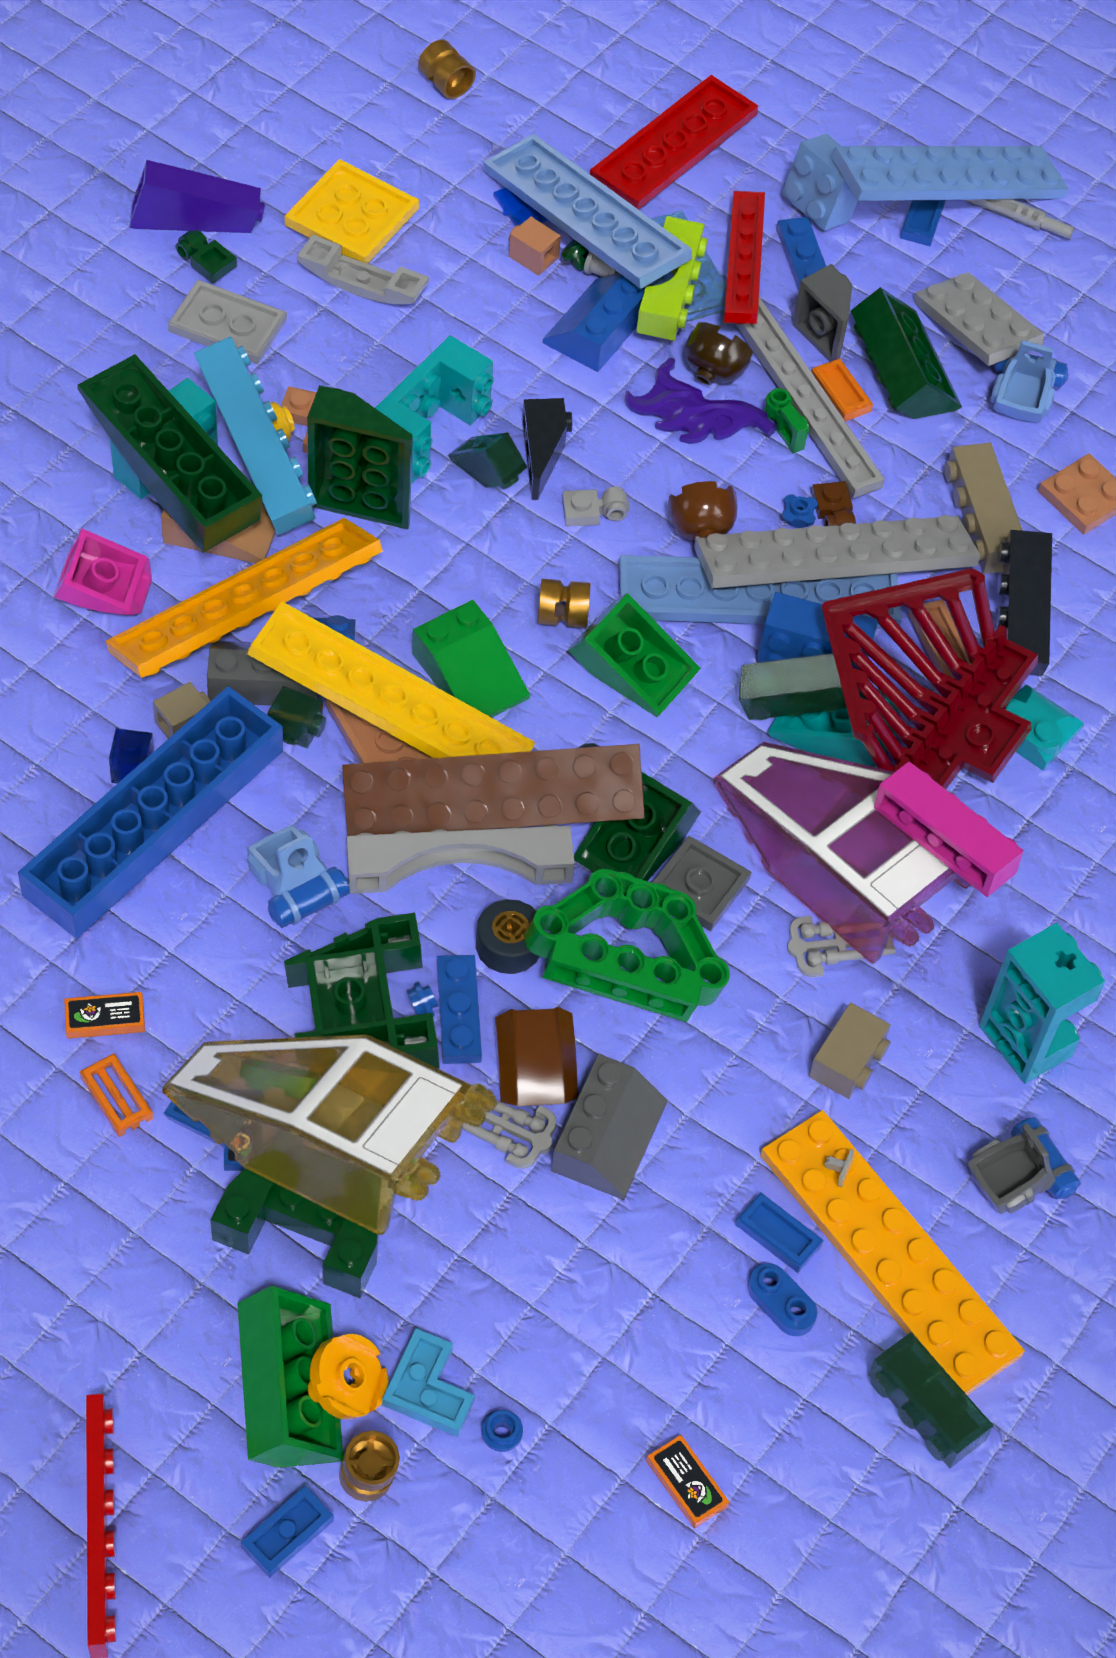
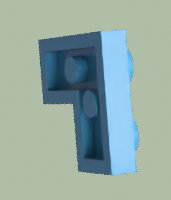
(420, 1393)

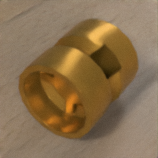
(447, 69)
(576, 607)
(369, 1466)

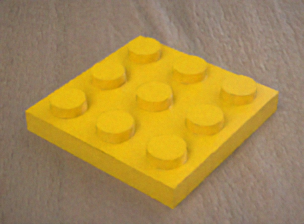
(352, 211)

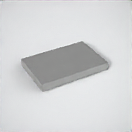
(215, 313)

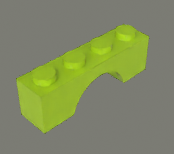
(663, 304)

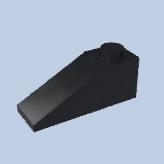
(544, 434)

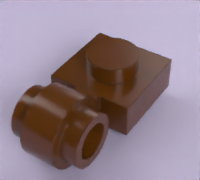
(833, 503)

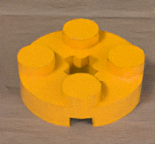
(328, 1380)

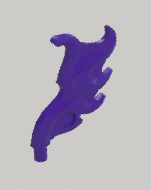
(687, 410)

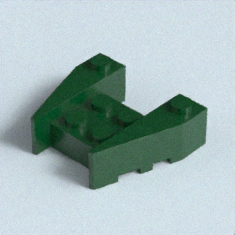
(352, 986)
(254, 1199)

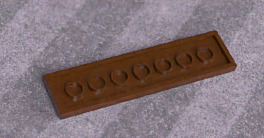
(494, 790)

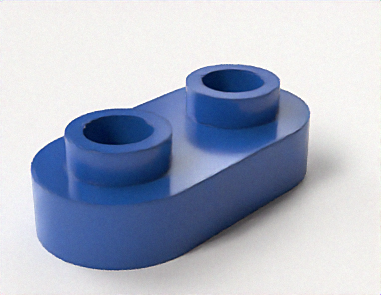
(779, 1299)

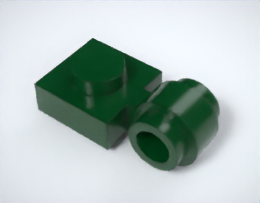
(207, 258)

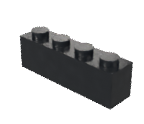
(1027, 592)

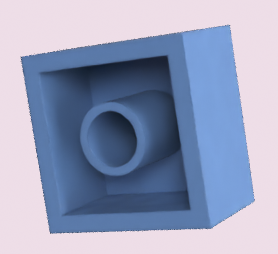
(818, 185)

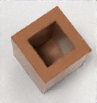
(534, 245)

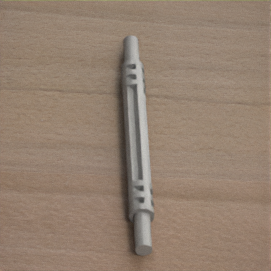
(1025, 214)

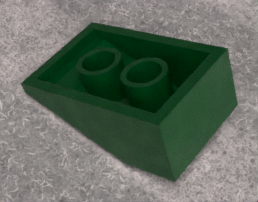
(643, 843)

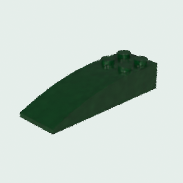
(172, 453)

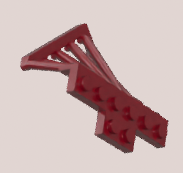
(970, 719)

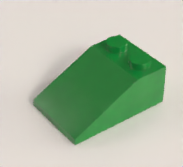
(634, 656)
(469, 660)

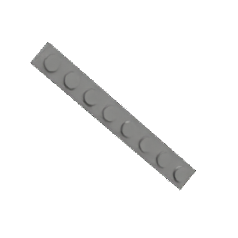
(812, 402)

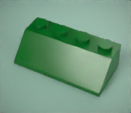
(277, 1347)

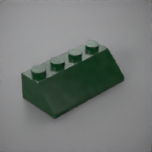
(904, 356)

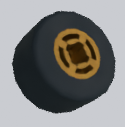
(502, 936)

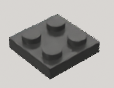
(706, 878)

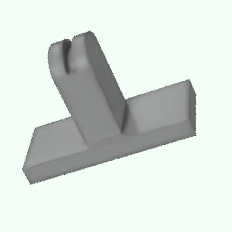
(840, 1166)

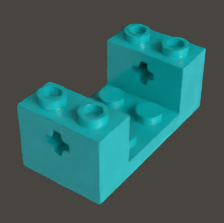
(449, 378)
(1034, 995)

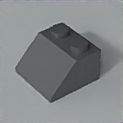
(824, 310)

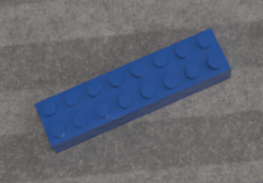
(151, 812)

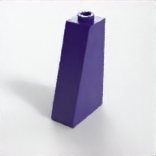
(193, 201)

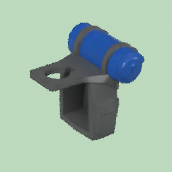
(1022, 1167)

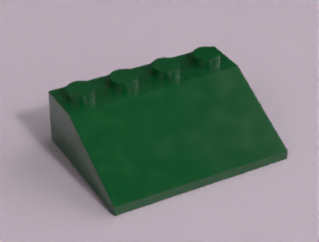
(358, 459)

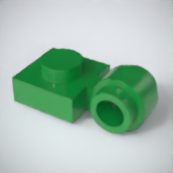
(790, 425)

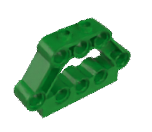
(683, 937)

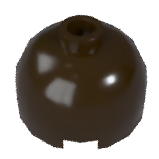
(716, 356)

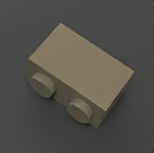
(850, 1050)

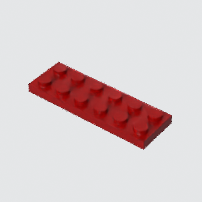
(674, 141)

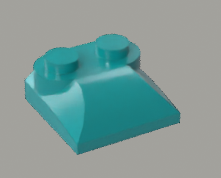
(1050, 726)

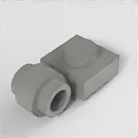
(585, 508)

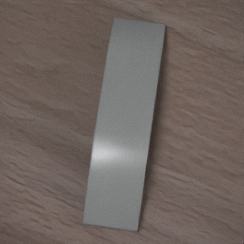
(359, 278)

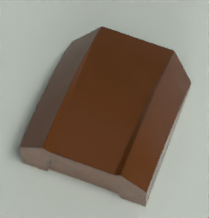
(536, 1057)

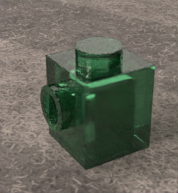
(299, 716)

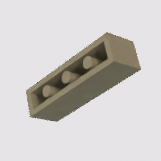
(982, 500)

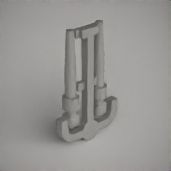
(798, 947)
(540, 1142)

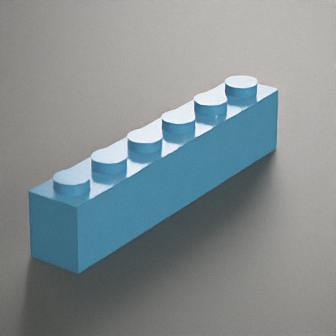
(255, 435)

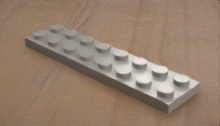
(835, 551)

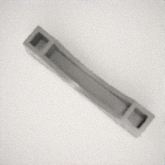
(533, 853)

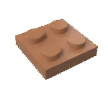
(1082, 493)

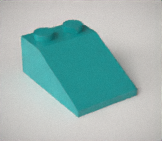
(825, 734)

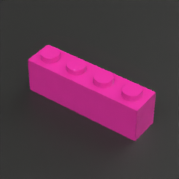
(948, 829)

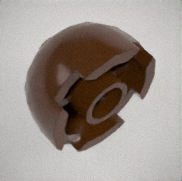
(703, 510)

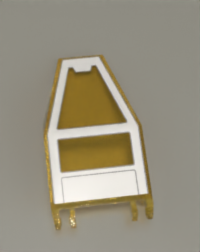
(329, 1116)

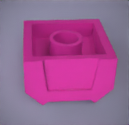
(104, 576)

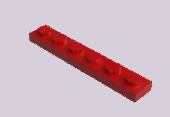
(744, 258)
(100, 1542)

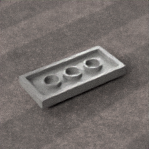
(977, 318)

